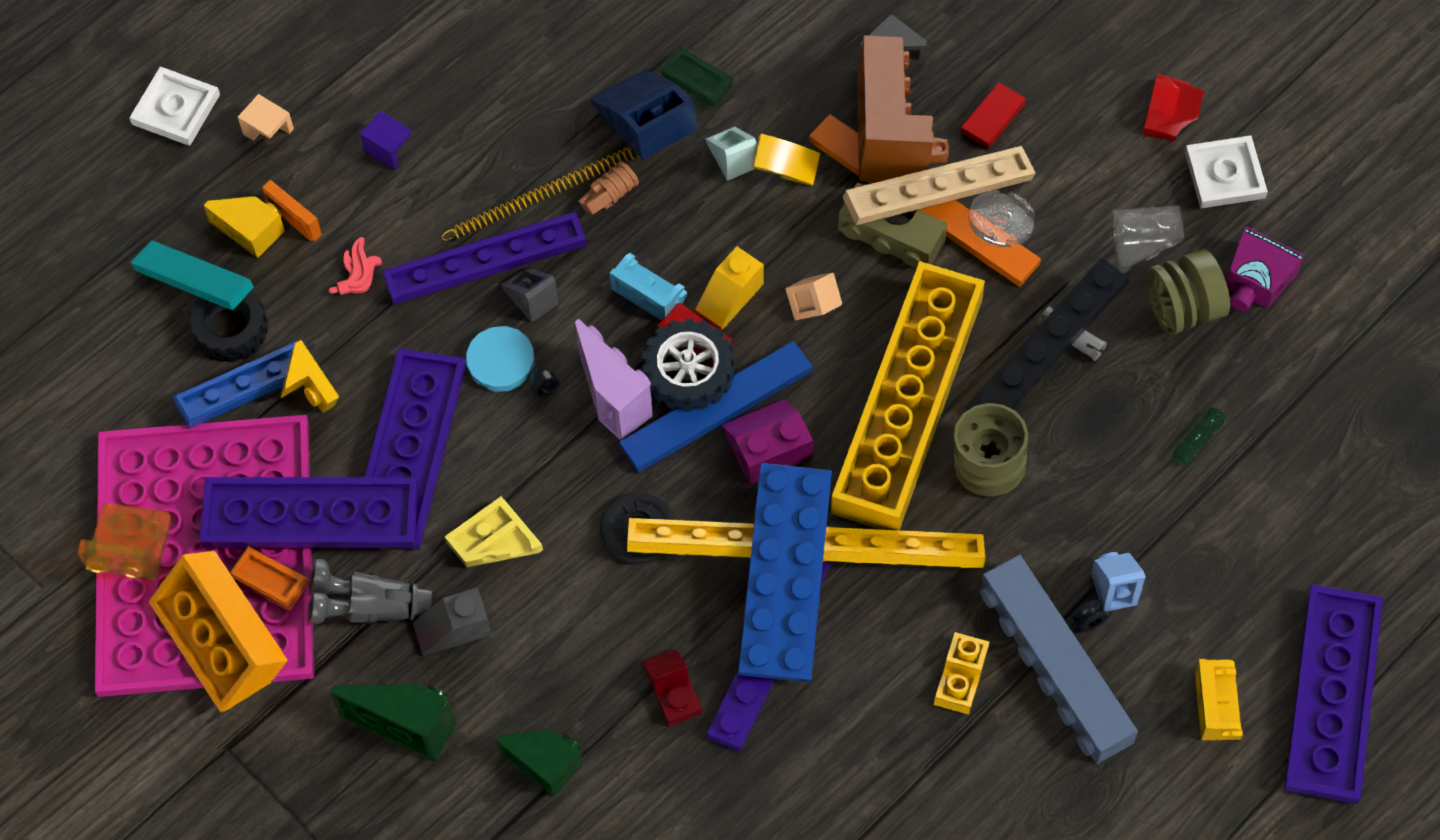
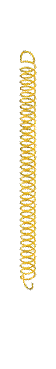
(545, 189)

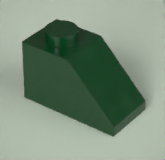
(542, 757)

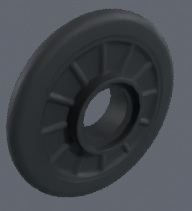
(616, 521)

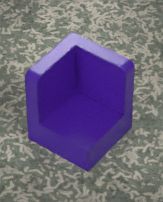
(383, 138)

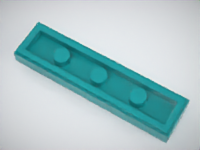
(192, 275)

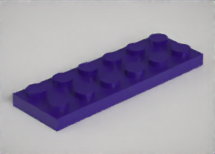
(417, 424)
(309, 512)
(1334, 694)

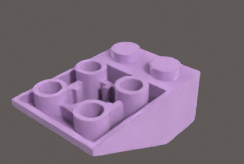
(618, 391)

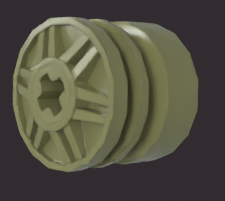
(1187, 291)
(994, 433)

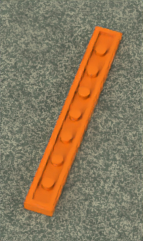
(1012, 262)

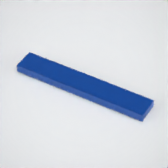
(746, 390)

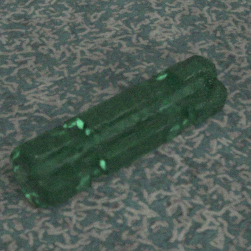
(1198, 436)

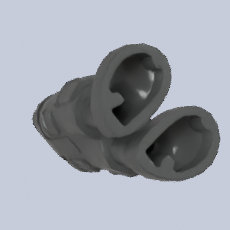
(368, 594)

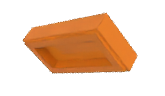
(292, 211)
(269, 578)

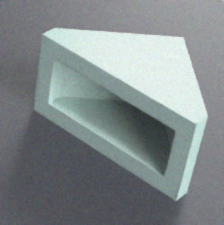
(733, 151)

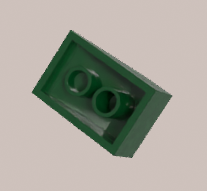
(399, 712)

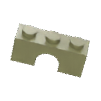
(911, 242)

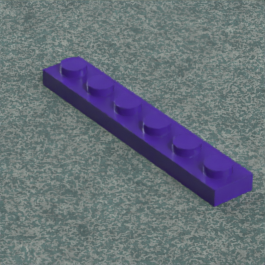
(484, 258)
(742, 706)

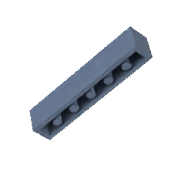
(1058, 659)

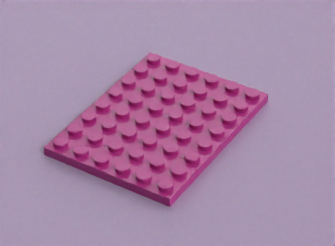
(168, 473)

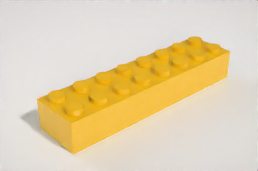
(907, 398)

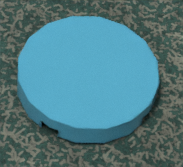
(500, 358)

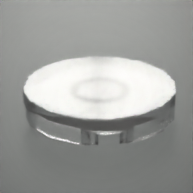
(1001, 218)

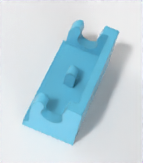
(645, 288)

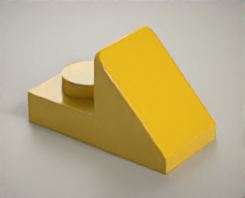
(305, 371)

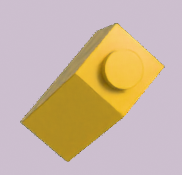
(247, 222)
(730, 288)

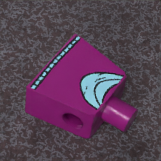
(1260, 270)

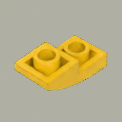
(786, 159)
(961, 673)

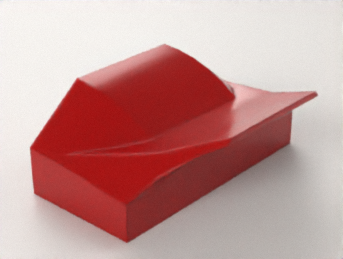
(1172, 107)

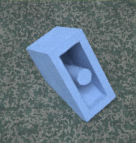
(1117, 580)

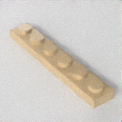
(938, 185)

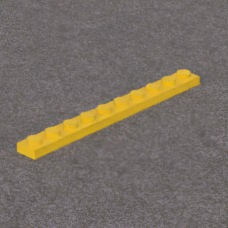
(841, 544)

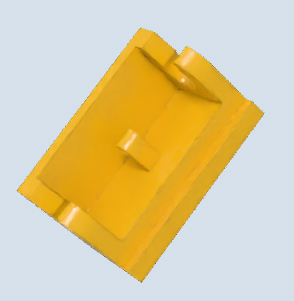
(1217, 700)

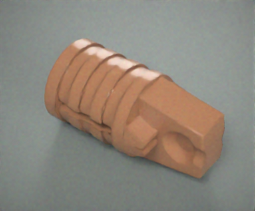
(609, 188)

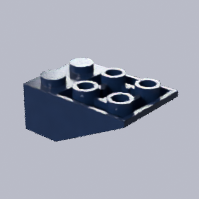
(647, 112)

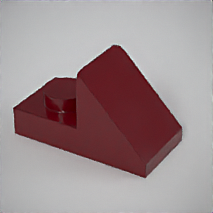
(672, 687)

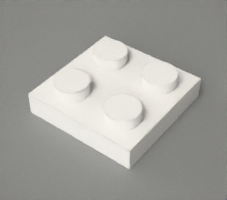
(174, 106)
(1225, 172)

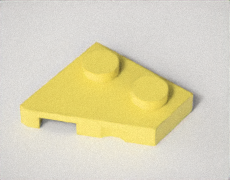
(492, 536)

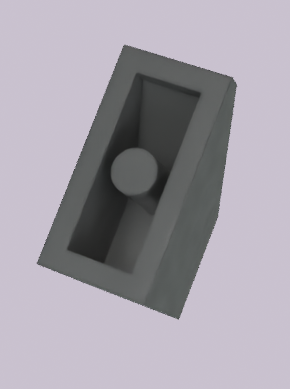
(452, 622)

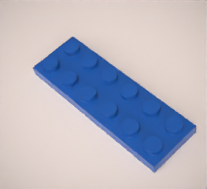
(785, 573)

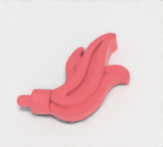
(360, 270)

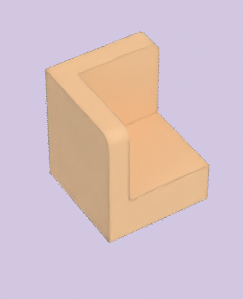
(264, 118)
(814, 296)

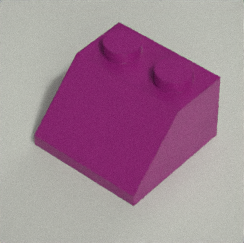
(769, 436)

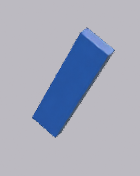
(233, 388)

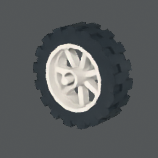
(690, 335)

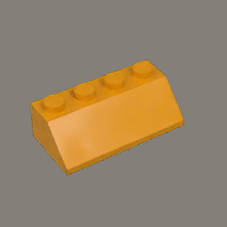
(217, 629)

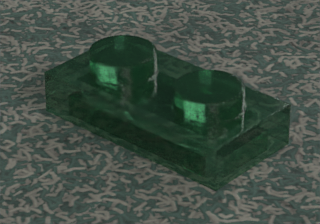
(697, 76)

